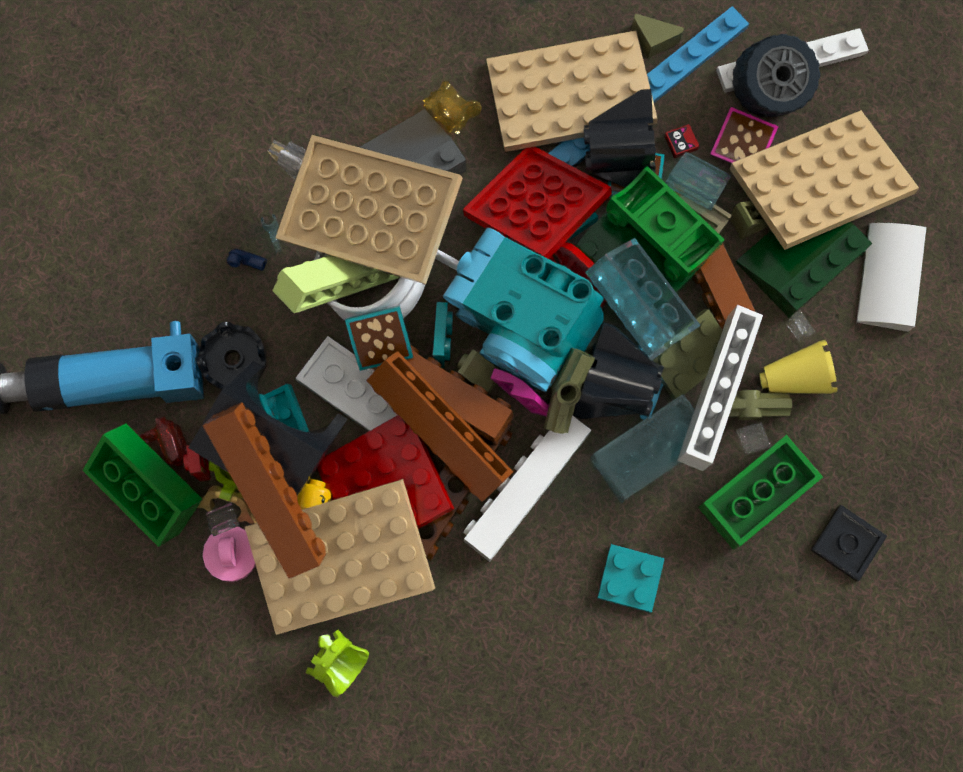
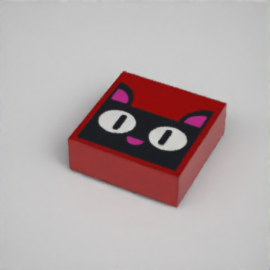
(681, 141)

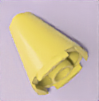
(801, 372)

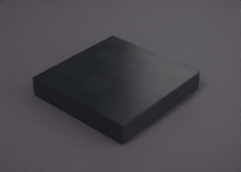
(848, 543)

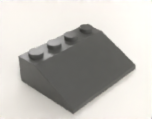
(422, 142)

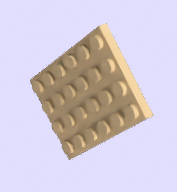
(559, 88)
(823, 179)
(369, 208)
(368, 561)

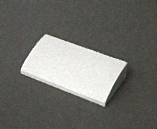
(891, 276)

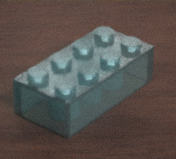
(642, 298)
(645, 450)

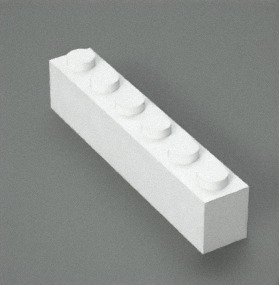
(720, 388)
(523, 489)

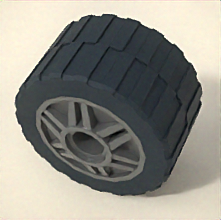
(776, 76)

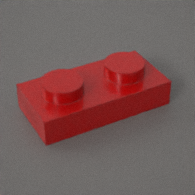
(196, 465)

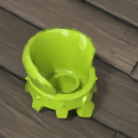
(337, 663)

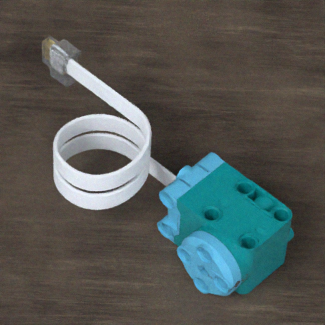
(511, 293)

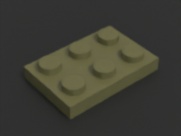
(691, 358)

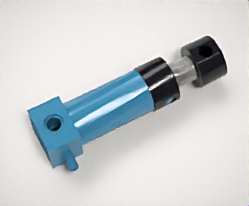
(108, 376)

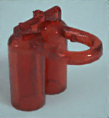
(170, 440)

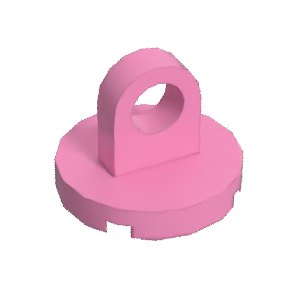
(229, 555)

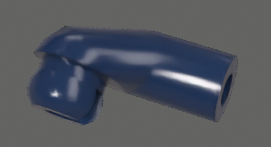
(239, 257)

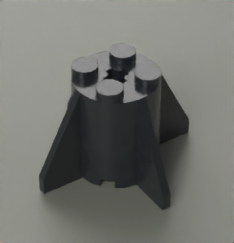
(622, 140)
(619, 378)

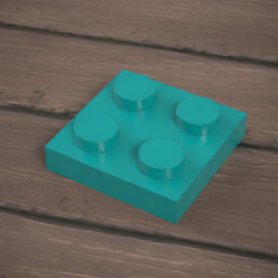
(443, 327)
(630, 578)

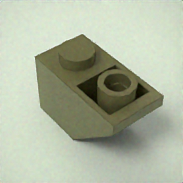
(476, 370)

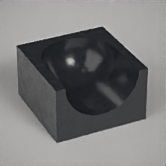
(294, 449)

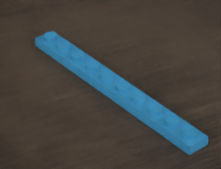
(672, 71)

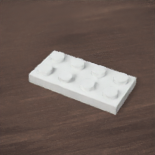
(337, 379)

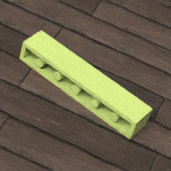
(324, 281)

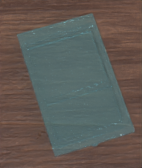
(698, 180)

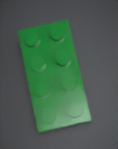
(142, 484)
(760, 492)

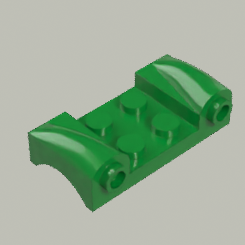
(666, 223)

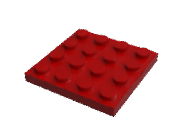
(537, 201)
(384, 457)

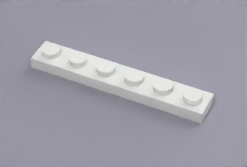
(827, 51)

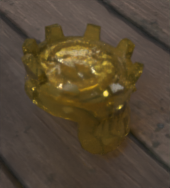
(451, 108)

